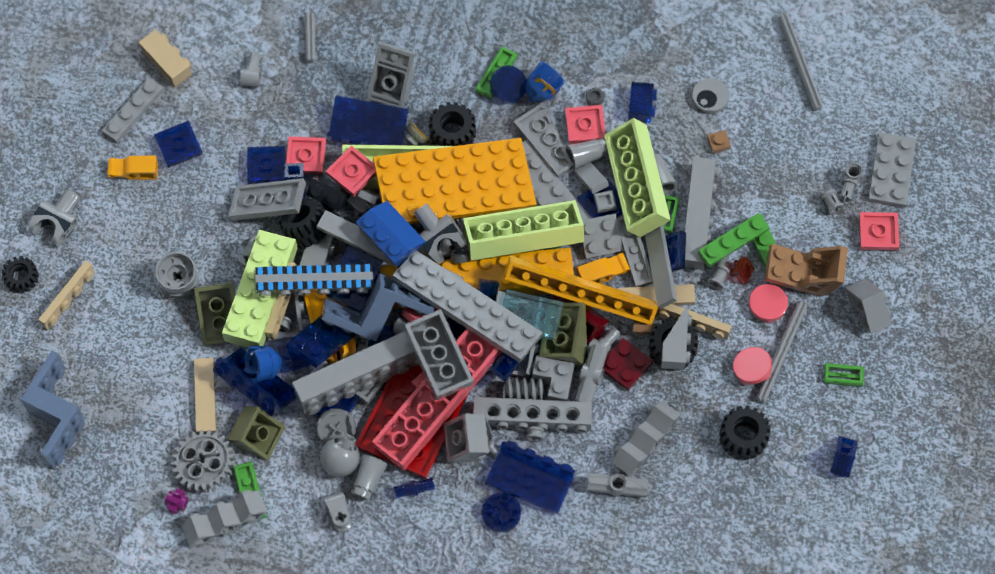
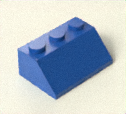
(390, 233)

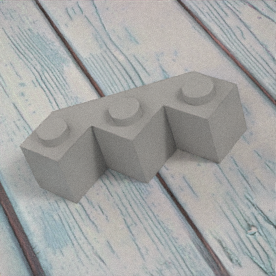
(645, 438)
(224, 518)

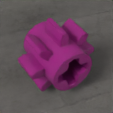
(176, 501)

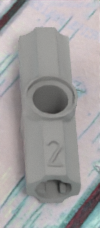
(591, 374)
(604, 484)

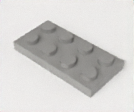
(892, 170)
(267, 199)

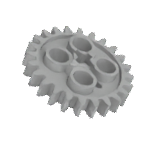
(208, 476)

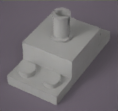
(391, 75)

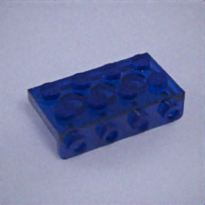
(367, 122)
(268, 395)
(530, 477)

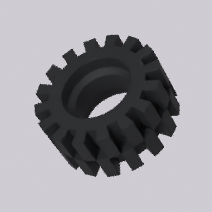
(26, 283)

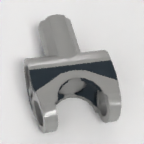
(56, 216)
(437, 230)

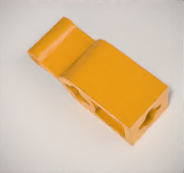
(134, 168)
(603, 269)

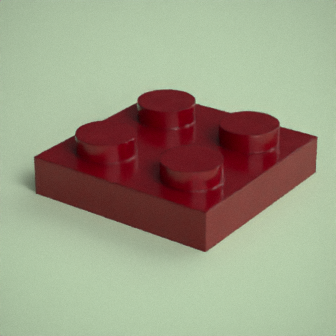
(626, 364)

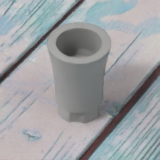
(586, 152)
(668, 182)
(368, 477)

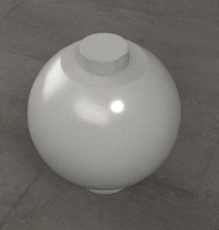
(340, 456)

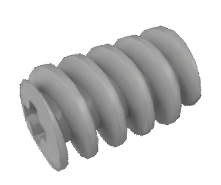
(523, 389)

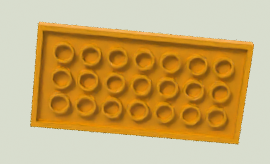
(457, 180)

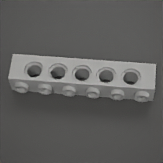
(541, 408)

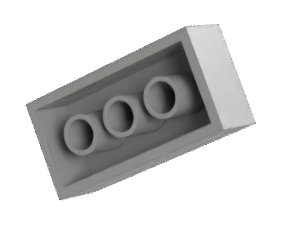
(438, 354)

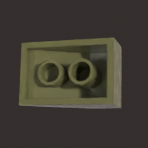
(213, 309)
(571, 336)

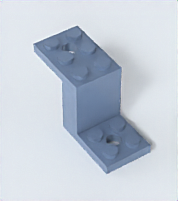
(376, 309)
(53, 410)

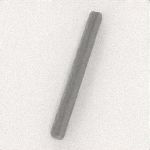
(800, 62)
(782, 350)

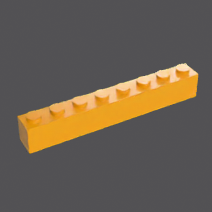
(580, 290)

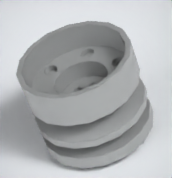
(177, 266)

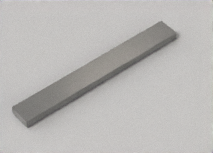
(352, 235)

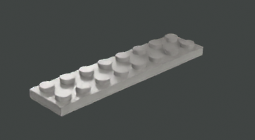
(467, 306)

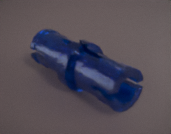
(414, 487)

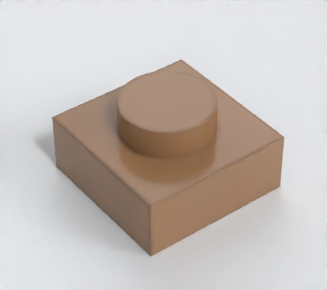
(718, 141)
(642, 328)

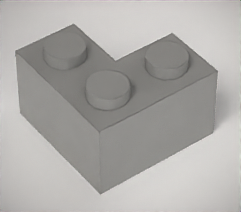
(870, 304)
(556, 374)

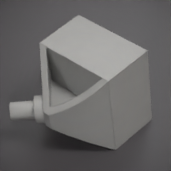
(468, 438)

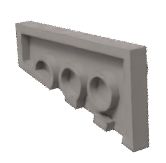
(539, 130)

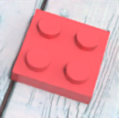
(585, 123)
(307, 151)
(351, 171)
(878, 231)

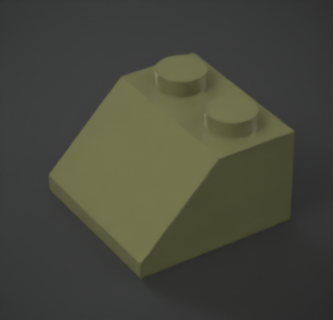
(256, 432)

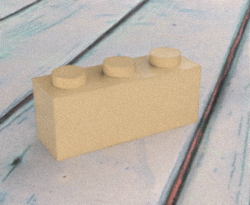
(166, 57)

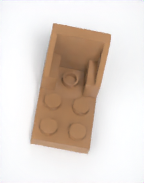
(813, 273)

